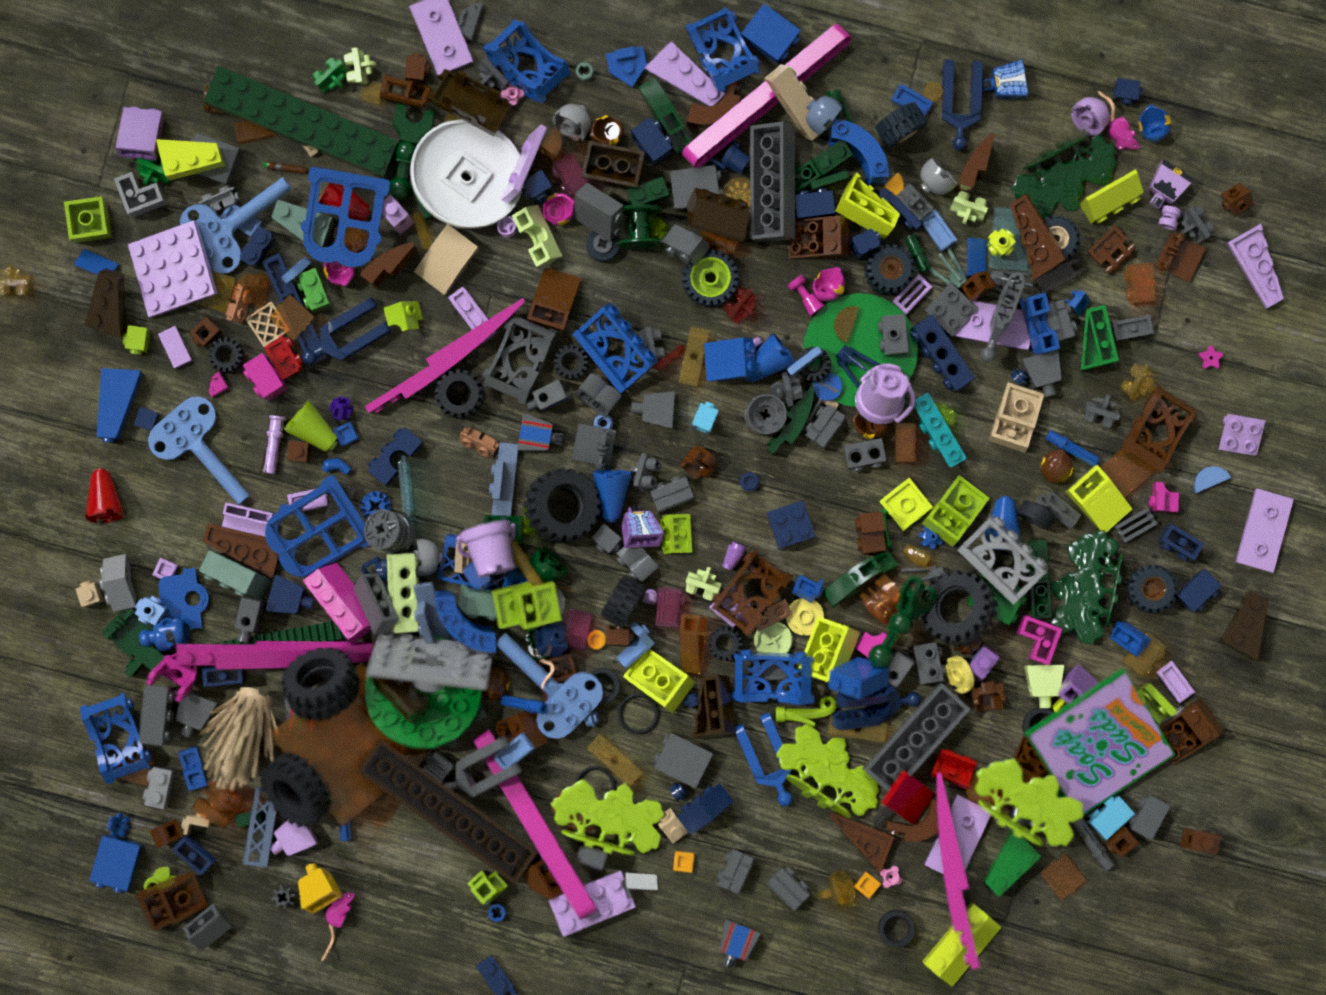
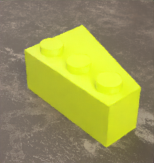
(188, 157)

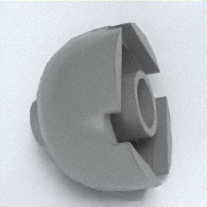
(573, 121)
(936, 178)
(427, 557)

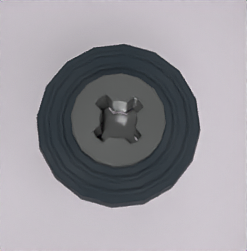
(605, 250)

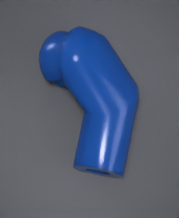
(336, 463)

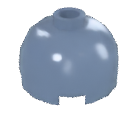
(822, 113)

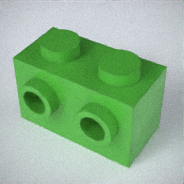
(314, 290)

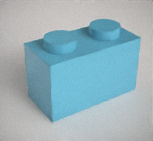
(705, 417)
(1110, 817)

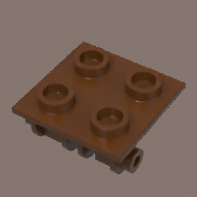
(1180, 256)

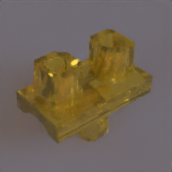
(20, 282)
(1142, 375)

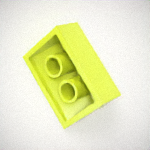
(1113, 197)

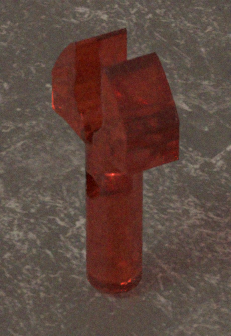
(662, 363)

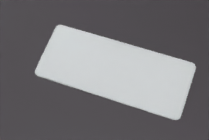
(641, 881)

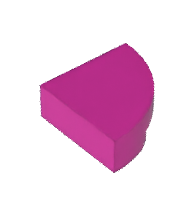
(217, 385)

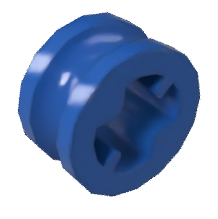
(502, 911)

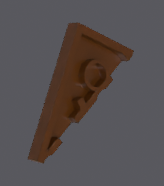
(868, 840)

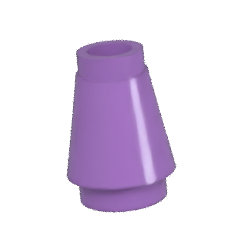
(733, 555)

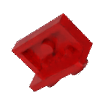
(284, 358)
(954, 768)

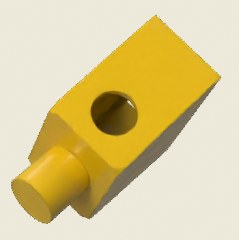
(317, 889)

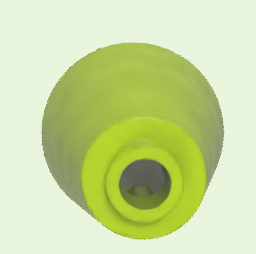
(312, 428)

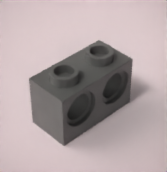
(863, 450)

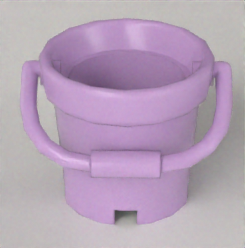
(882, 395)
(489, 547)

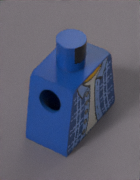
(1007, 81)

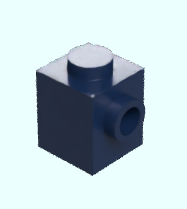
(1127, 91)

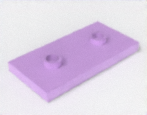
(441, 35)
(524, 163)
(978, 327)
(1264, 530)
(969, 823)

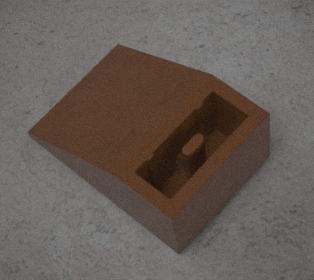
(821, 238)
(554, 299)
(1190, 729)
(1029, 761)

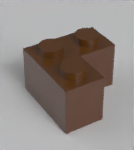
(871, 532)

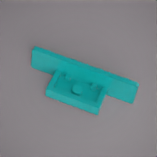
(938, 431)

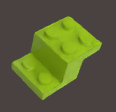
(526, 605)

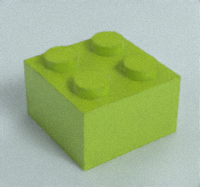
(88, 219)

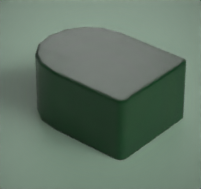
(244, 818)

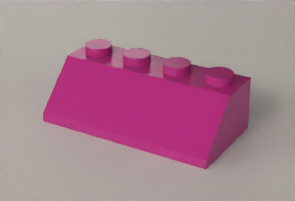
(338, 599)

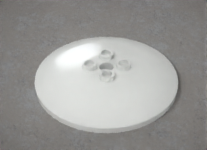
(461, 149)

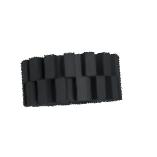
(237, 355)
(579, 370)
(819, 374)
(724, 631)

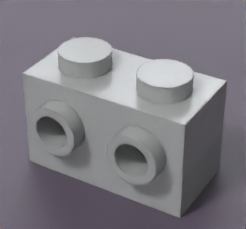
(159, 787)

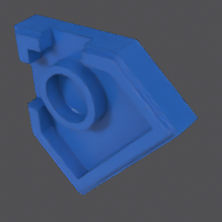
(627, 64)

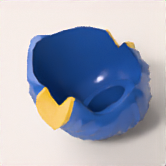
(1154, 123)

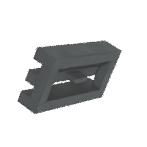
(1149, 517)

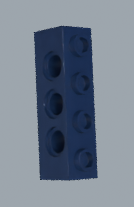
(941, 341)

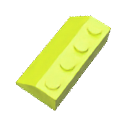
(948, 954)

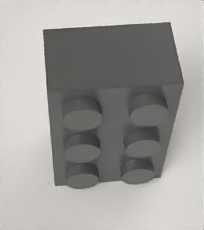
(157, 715)

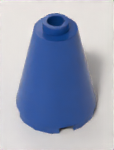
(771, 358)
(612, 491)
(1006, 510)

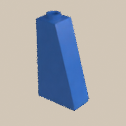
(116, 399)

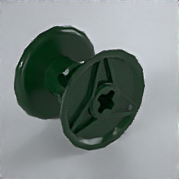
(640, 238)

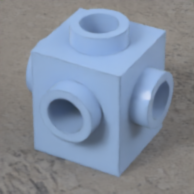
(157, 610)

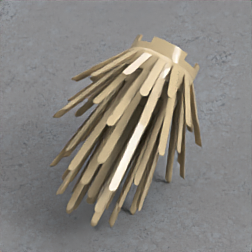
(240, 737)

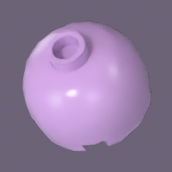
(1090, 115)

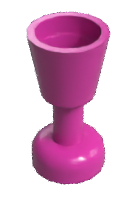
(810, 301)

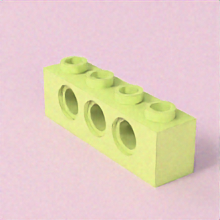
(395, 564)

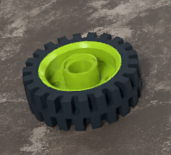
(711, 293)

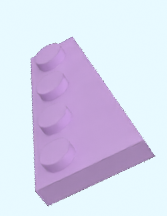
(677, 69)
(1254, 259)

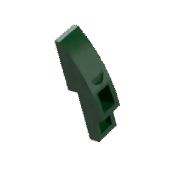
(665, 114)
(822, 165)
(798, 416)
(859, 577)
(1040, 592)

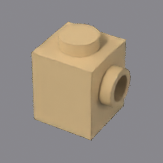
(89, 594)

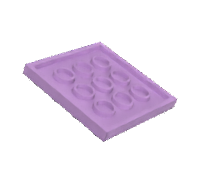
(172, 269)

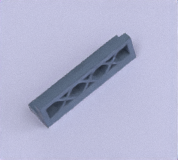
(266, 831)

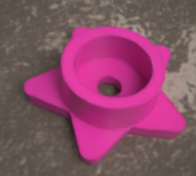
(1205, 357)

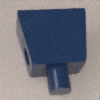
(287, 597)

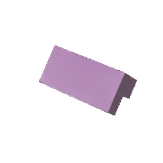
(245, 519)

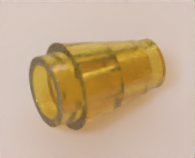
(917, 555)

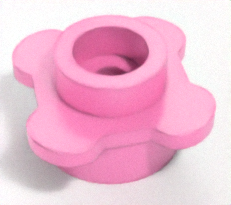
(517, 94)
(886, 873)

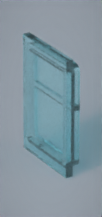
(1017, 258)
(406, 487)

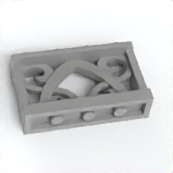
(1008, 585)

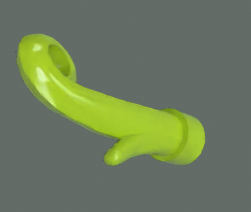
(805, 715)

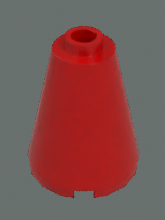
(333, 197)
(103, 499)

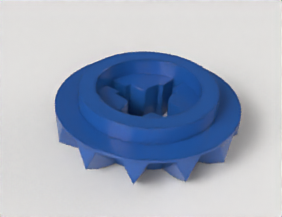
(374, 496)

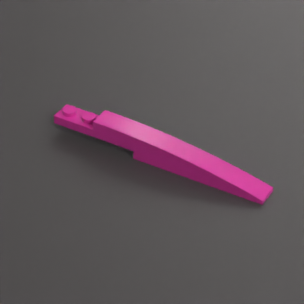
(445, 358)
(263, 654)
(953, 873)

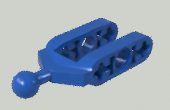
(775, 778)

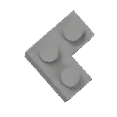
(138, 199)
(117, 583)

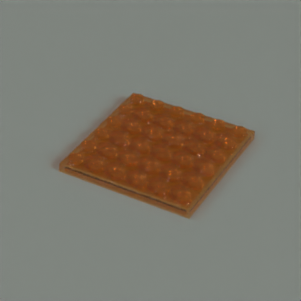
(337, 750)

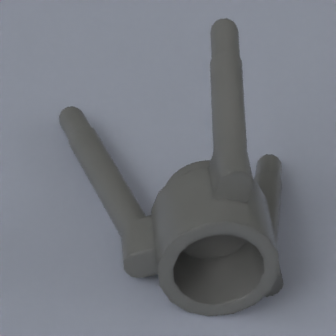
(1000, 276)
(934, 572)

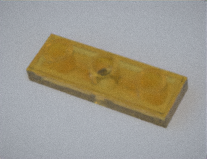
(695, 345)
(871, 733)
(623, 769)

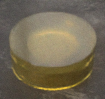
(932, 91)

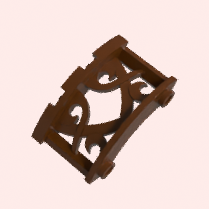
(1136, 444)
(775, 579)

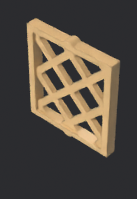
(259, 311)

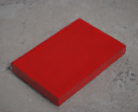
(908, 797)

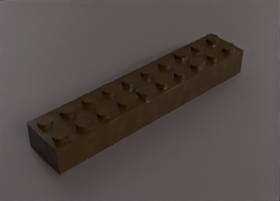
(446, 811)

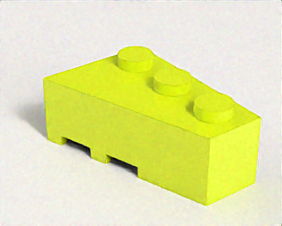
(866, 208)

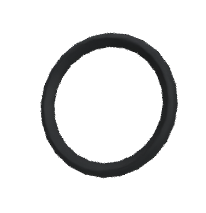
(655, 710)
(597, 768)

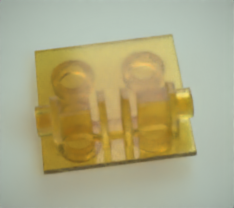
(224, 286)

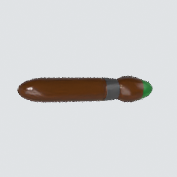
(285, 167)

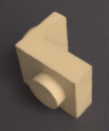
(195, 820)
(672, 826)

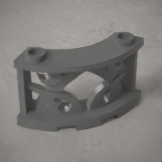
(526, 384)

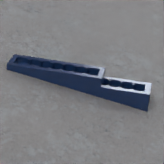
(276, 269)

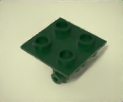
(125, 630)

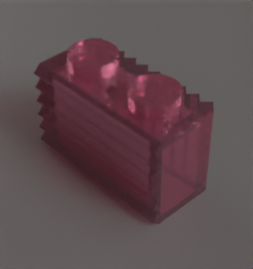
(569, 173)
(669, 607)
(577, 628)

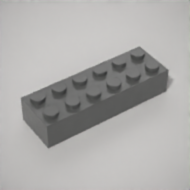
(772, 182)
(916, 737)

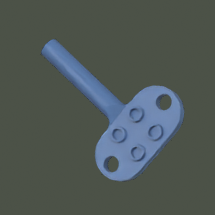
(219, 233)
(185, 431)
(566, 702)

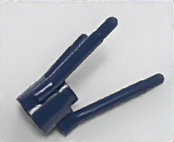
(847, 355)

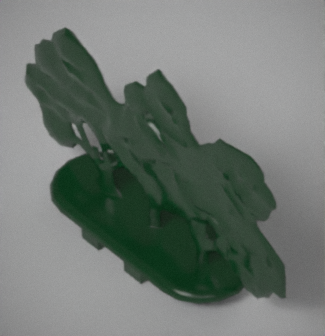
(1064, 180)
(1084, 589)

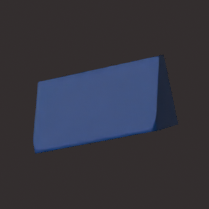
(976, 256)
(94, 263)
(1130, 638)

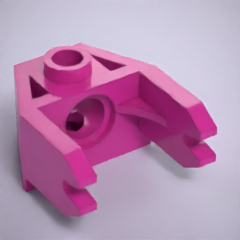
(179, 674)

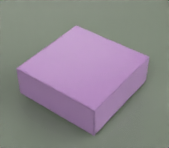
(165, 568)

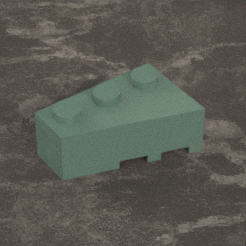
(291, 217)
(234, 575)

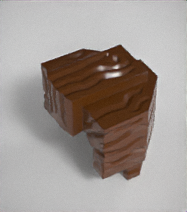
(699, 463)
(988, 696)

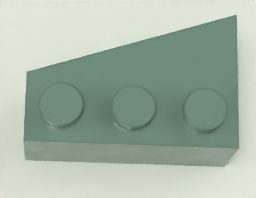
(476, 602)

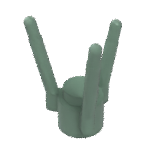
(957, 276)

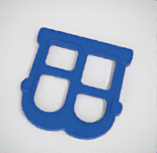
(338, 250)
(287, 548)

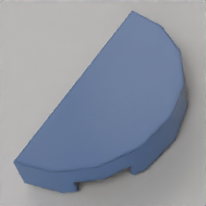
(1209, 477)

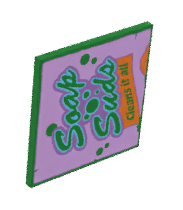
(1100, 742)

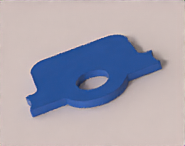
(173, 596)

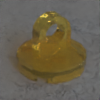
(840, 890)

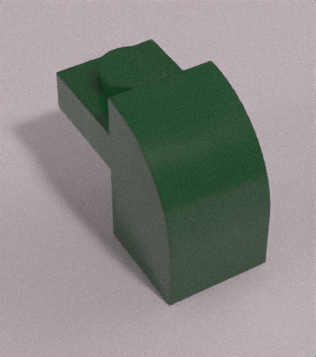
(144, 656)

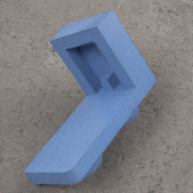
(636, 648)

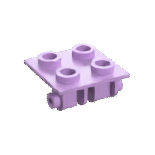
(1241, 434)

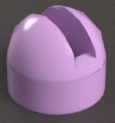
(650, 597)

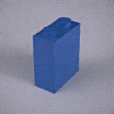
(771, 34)
(730, 359)
(858, 678)
(116, 863)

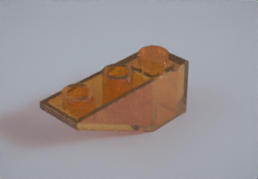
(692, 642)

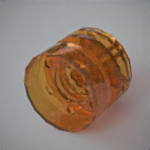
(882, 600)
(217, 805)

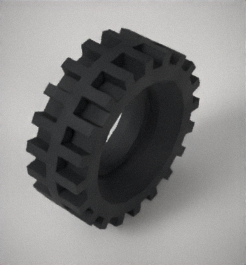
(978, 619)
(292, 773)

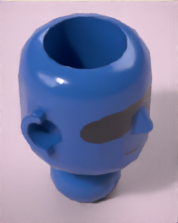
(166, 634)

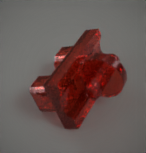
(743, 307)

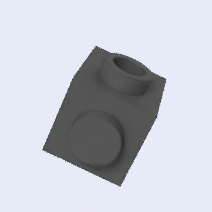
(606, 540)

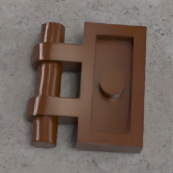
(1107, 245)

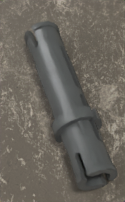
(1090, 840)

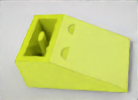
(1099, 499)

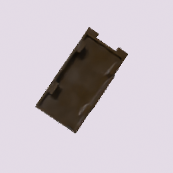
(469, 103)

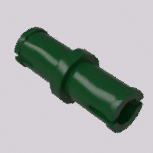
(917, 253)

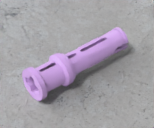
(275, 435)

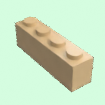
(792, 96)

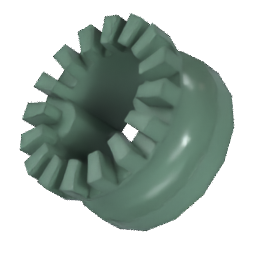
(583, 65)

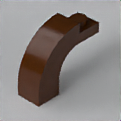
(705, 116)
(921, 831)

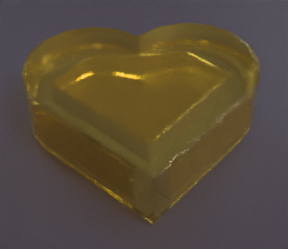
(372, 93)

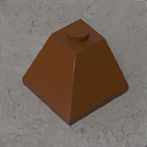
(541, 880)

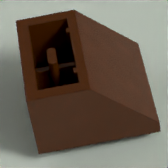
(521, 723)

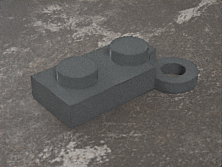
(1059, 508)

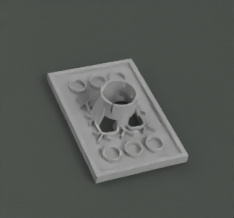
(400, 656)

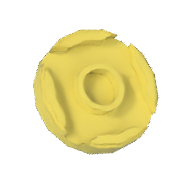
(804, 616)
(959, 674)

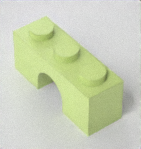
(533, 223)

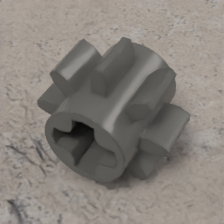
(277, 897)

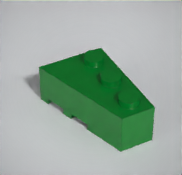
(1098, 340)
(1010, 863)

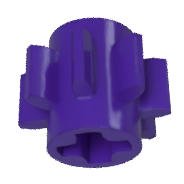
(341, 408)

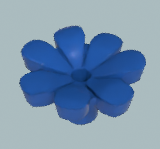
(928, 539)
(118, 825)

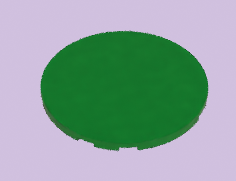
(863, 338)
(448, 715)

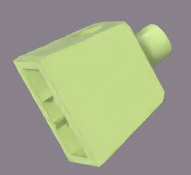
(1044, 682)

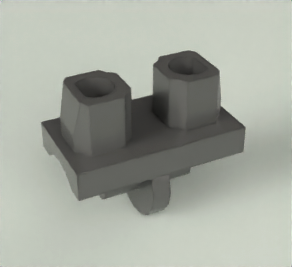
(491, 75)
(914, 202)
(1194, 225)
(649, 336)
(789, 388)
(1110, 415)
(643, 473)

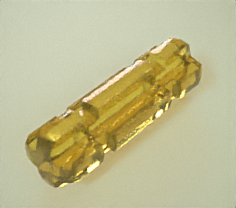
(422, 230)

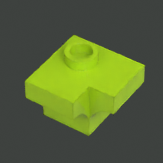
(404, 314)
(487, 887)

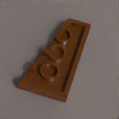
(1039, 242)
(244, 547)

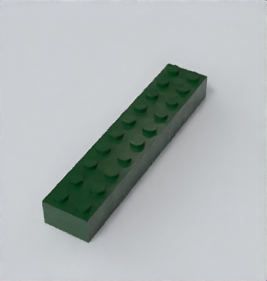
(300, 122)

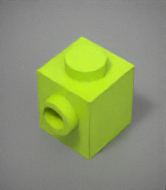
(137, 339)

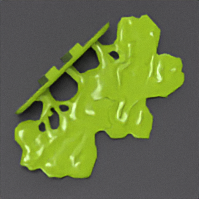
(828, 767)
(1033, 800)
(613, 814)

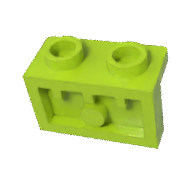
(676, 533)
(1156, 703)

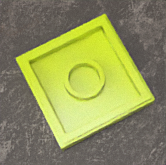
(906, 504)

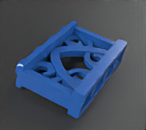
(599, 354)

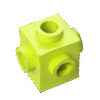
(998, 249)

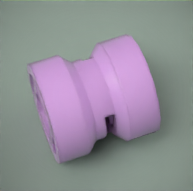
(1169, 217)
(504, 225)

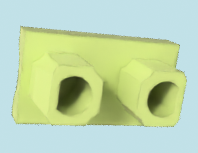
(361, 64)
(967, 209)
(703, 580)

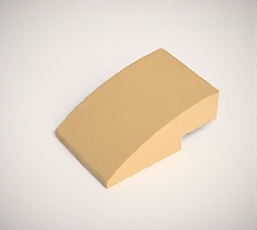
(446, 259)
(1016, 417)

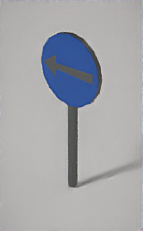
(826, 390)

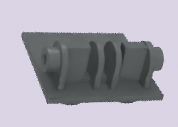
(951, 309)
(594, 445)

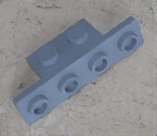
(504, 479)
(427, 615)

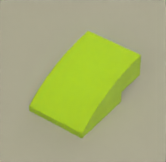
(955, 511)

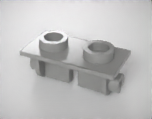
(226, 195)

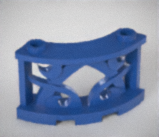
(500, 56)
(722, 76)
(865, 147)
(463, 630)
(752, 694)
(92, 726)

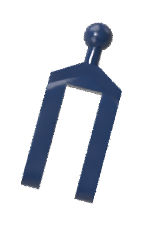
(961, 121)
(327, 344)
(871, 715)

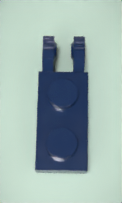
(910, 220)
(495, 976)

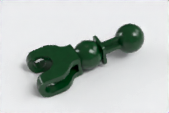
(409, 137)
(910, 607)

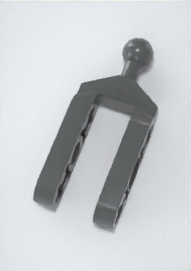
(997, 326)
(465, 779)

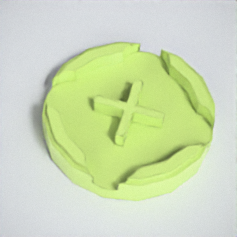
(773, 639)

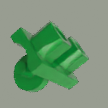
(332, 76)
(151, 172)

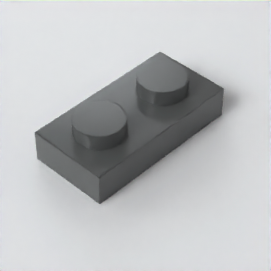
(1132, 328)

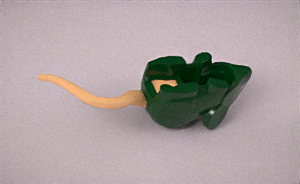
(531, 639)

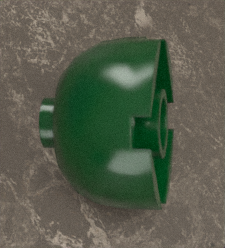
(547, 566)

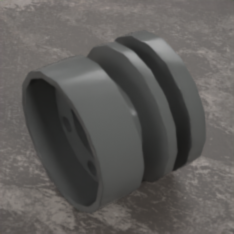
(775, 409)
(389, 531)

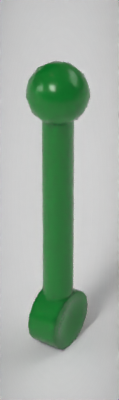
(888, 544)

